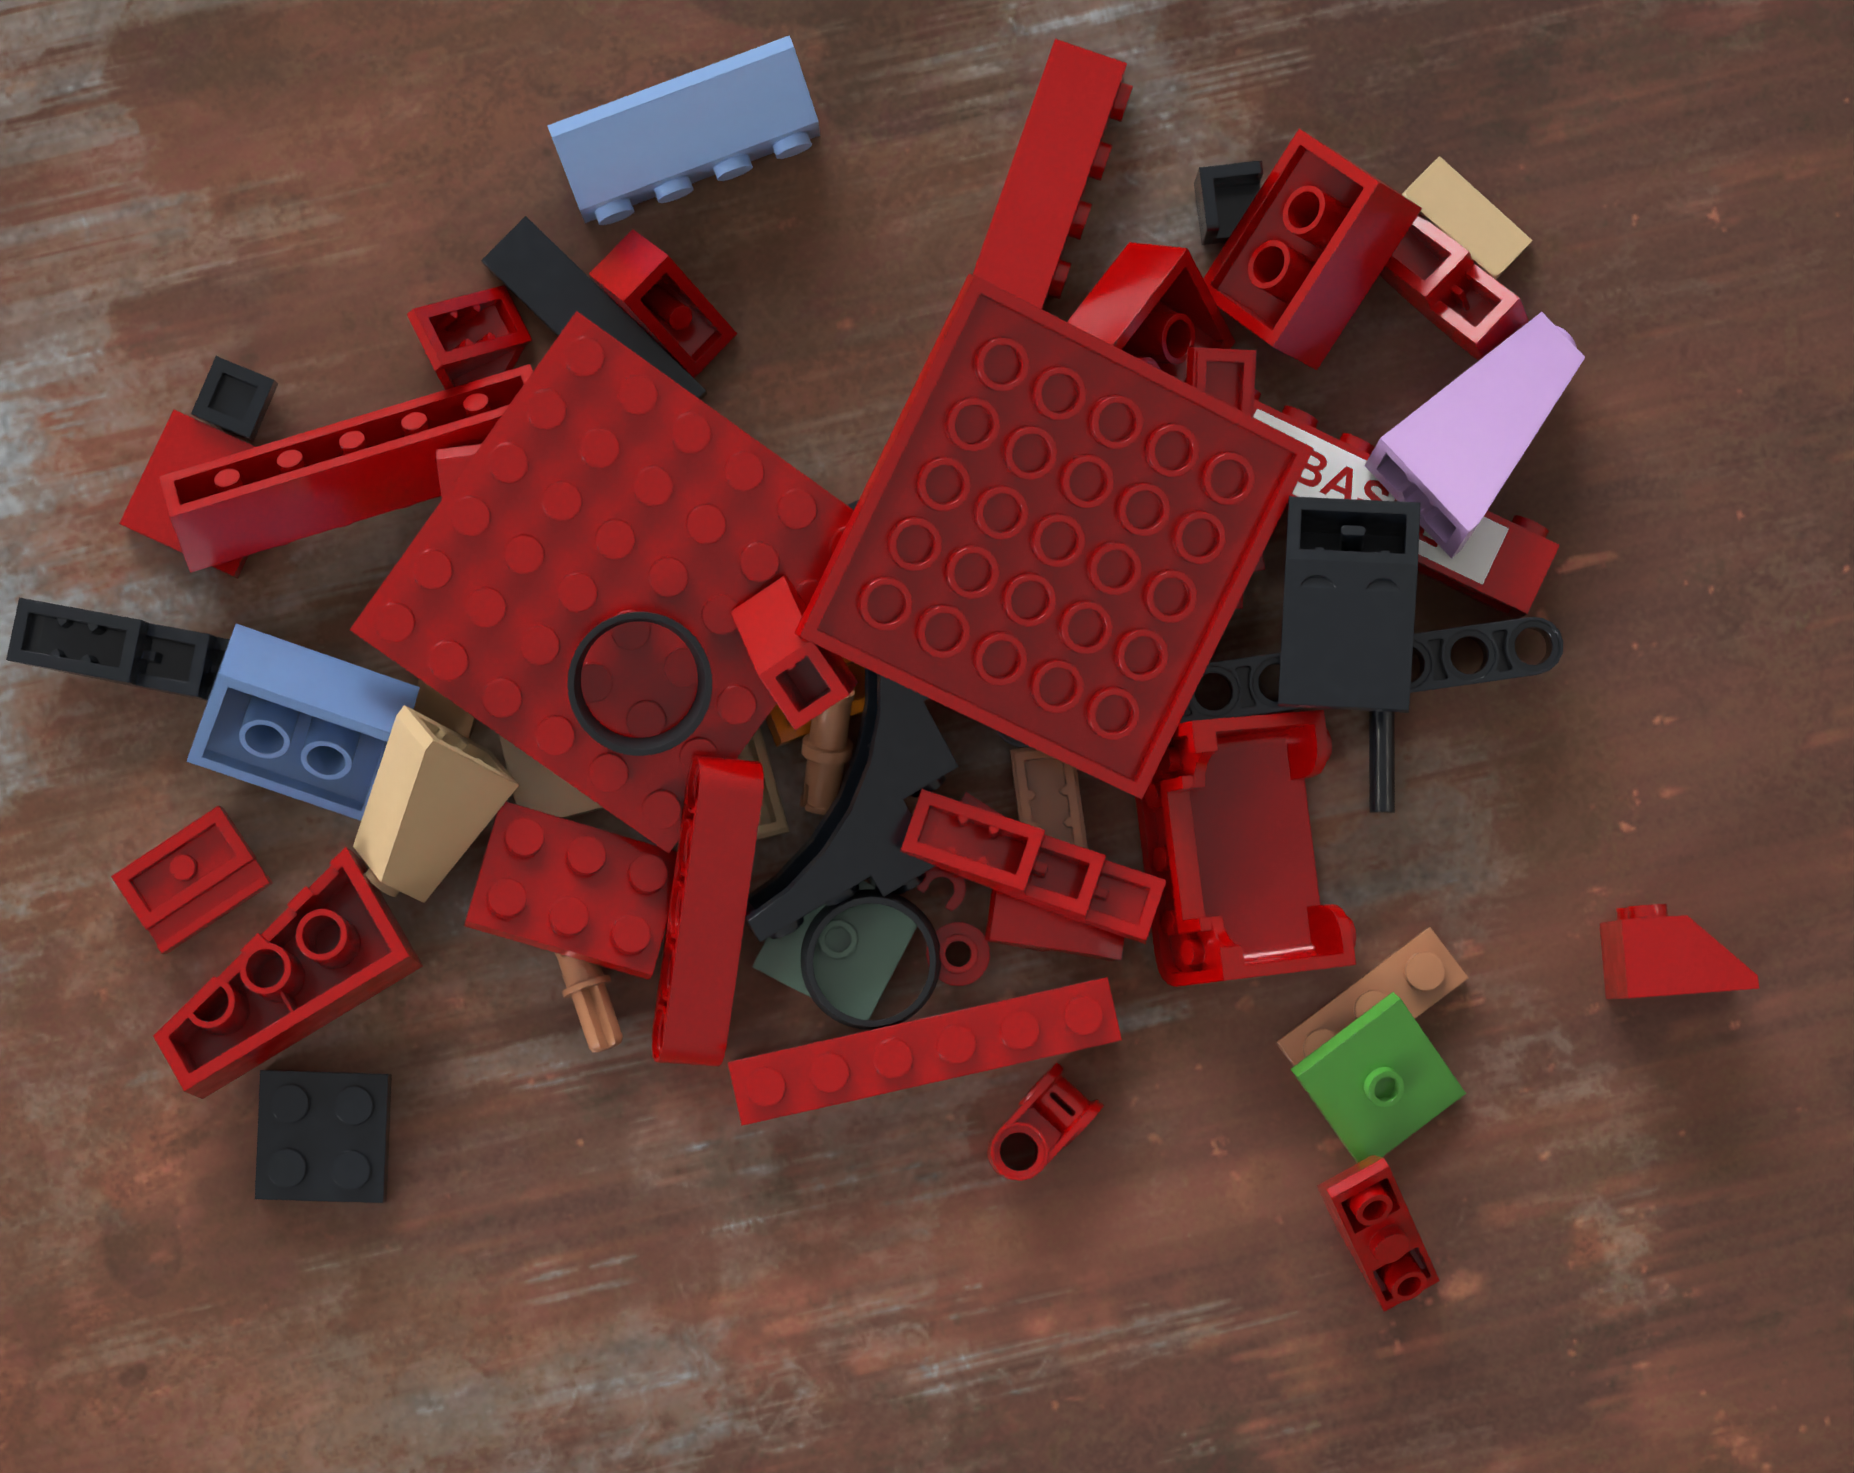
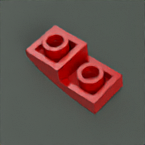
(1038, 929)

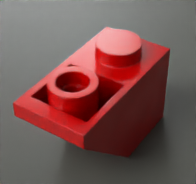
(794, 670)

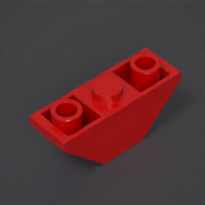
(1379, 1231)

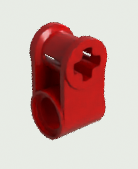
(1044, 1122)

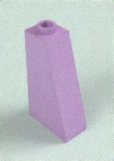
(1475, 430)

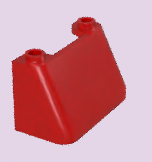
(1238, 851)

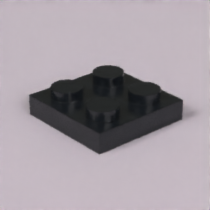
(323, 1136)

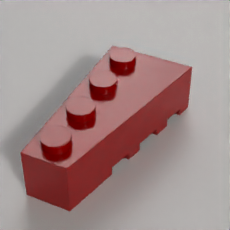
(298, 975)

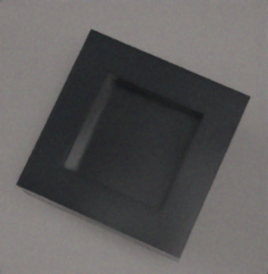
(234, 398)

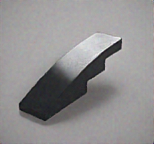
(115, 649)

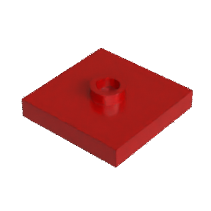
(180, 446)

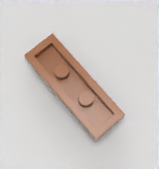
(1416, 972)

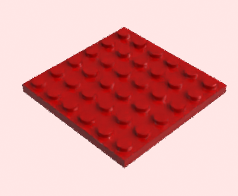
(590, 505)
(1054, 537)

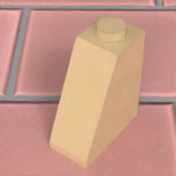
(427, 805)

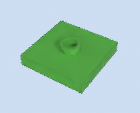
(1378, 1080)

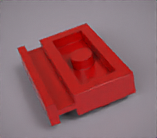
(192, 879)

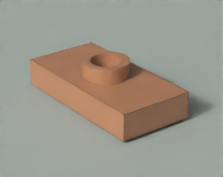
(1048, 795)

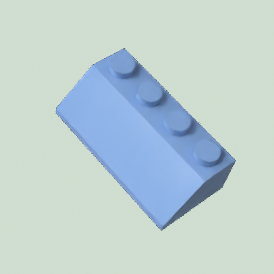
(686, 132)

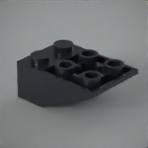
(1349, 604)

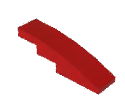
(1033, 866)

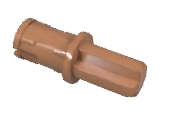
(588, 989)

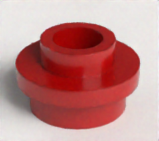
(979, 950)

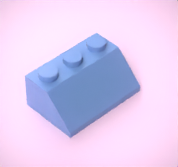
(298, 721)

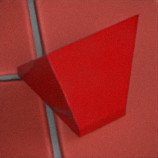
(471, 335)

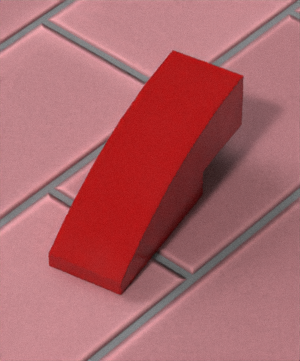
(1453, 291)

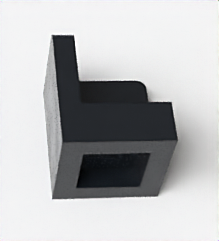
(1224, 197)

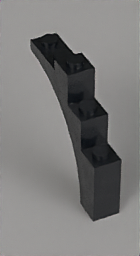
(867, 822)

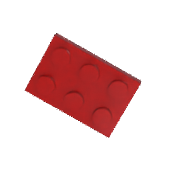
(573, 890)

